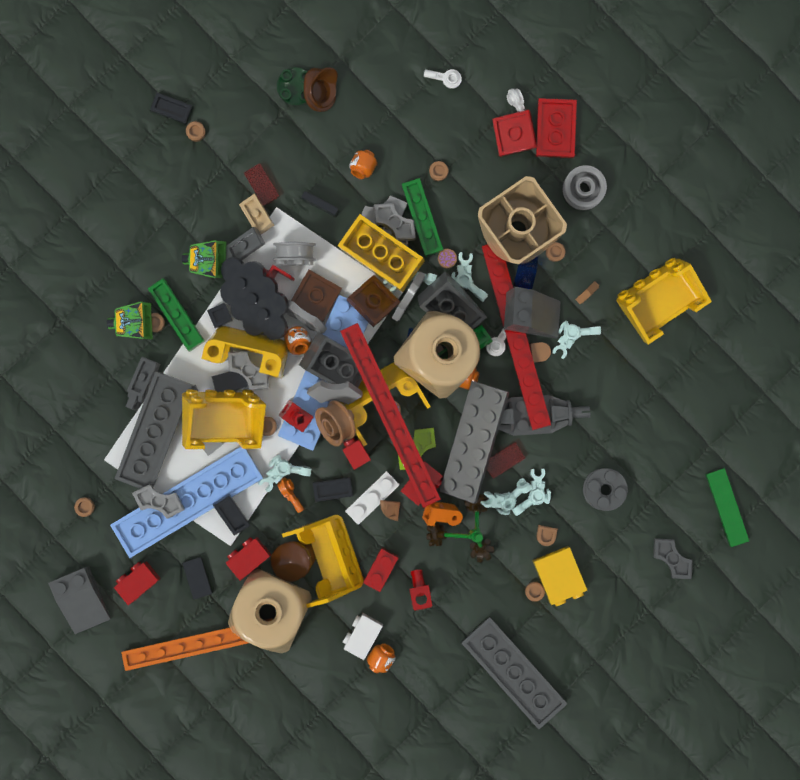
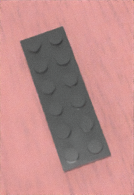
(153, 431)
(474, 441)
(514, 673)

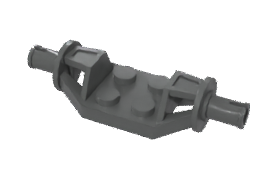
(520, 423)

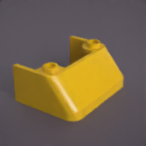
(394, 378)
(334, 556)

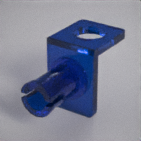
(526, 274)

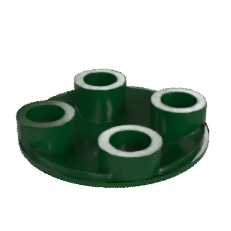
(291, 86)

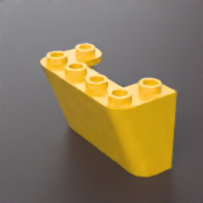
(662, 298)
(224, 337)
(222, 418)

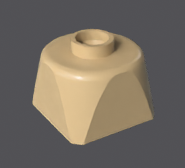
(531, 206)
(420, 359)
(288, 601)

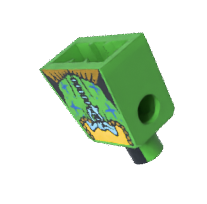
(206, 258)
(132, 321)

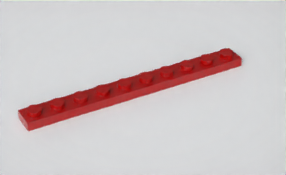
(517, 344)
(390, 415)

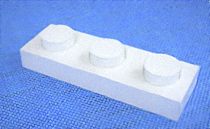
(371, 497)

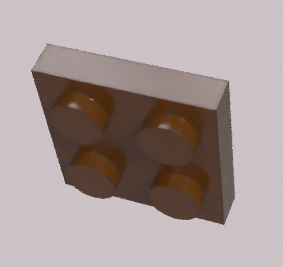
(316, 295)
(373, 301)

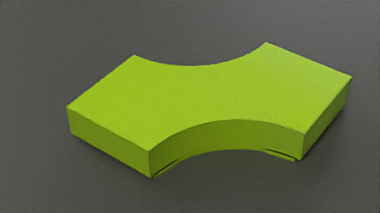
(424, 440)

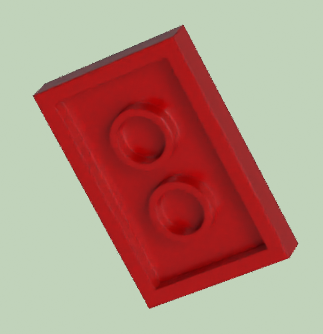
(556, 128)

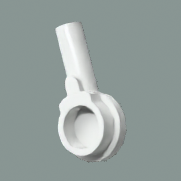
(450, 78)
(516, 99)
(497, 347)

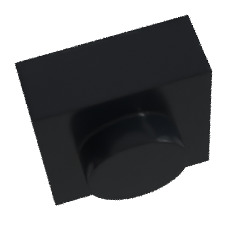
(219, 315)

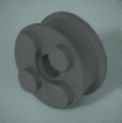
(617, 492)

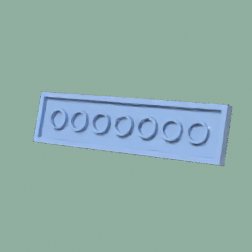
(341, 317)
(197, 493)

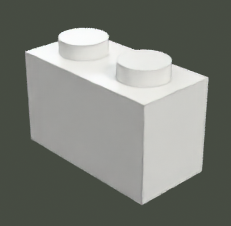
(362, 636)

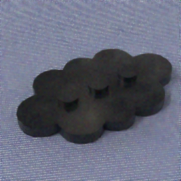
(254, 298)

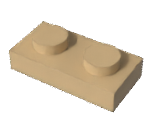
(256, 214)

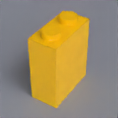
(560, 576)

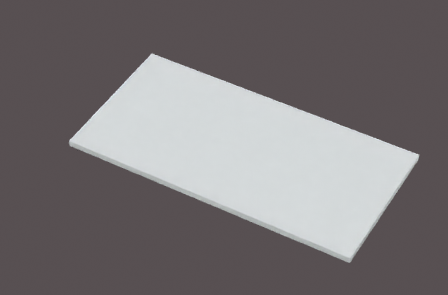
(189, 367)

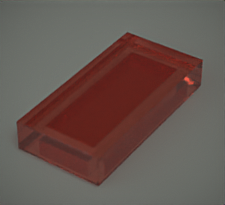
(261, 184)
(504, 460)

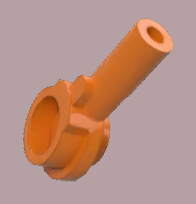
(286, 488)

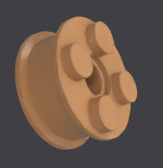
(335, 423)

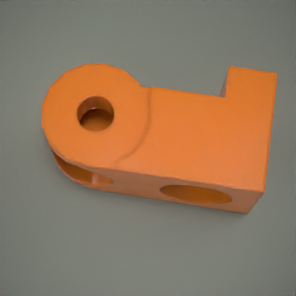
(442, 512)

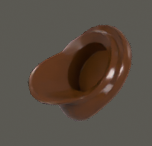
(320, 88)
(292, 560)

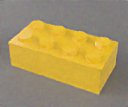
(381, 253)

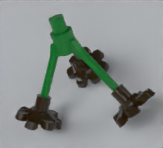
(480, 548)

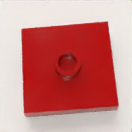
(514, 133)

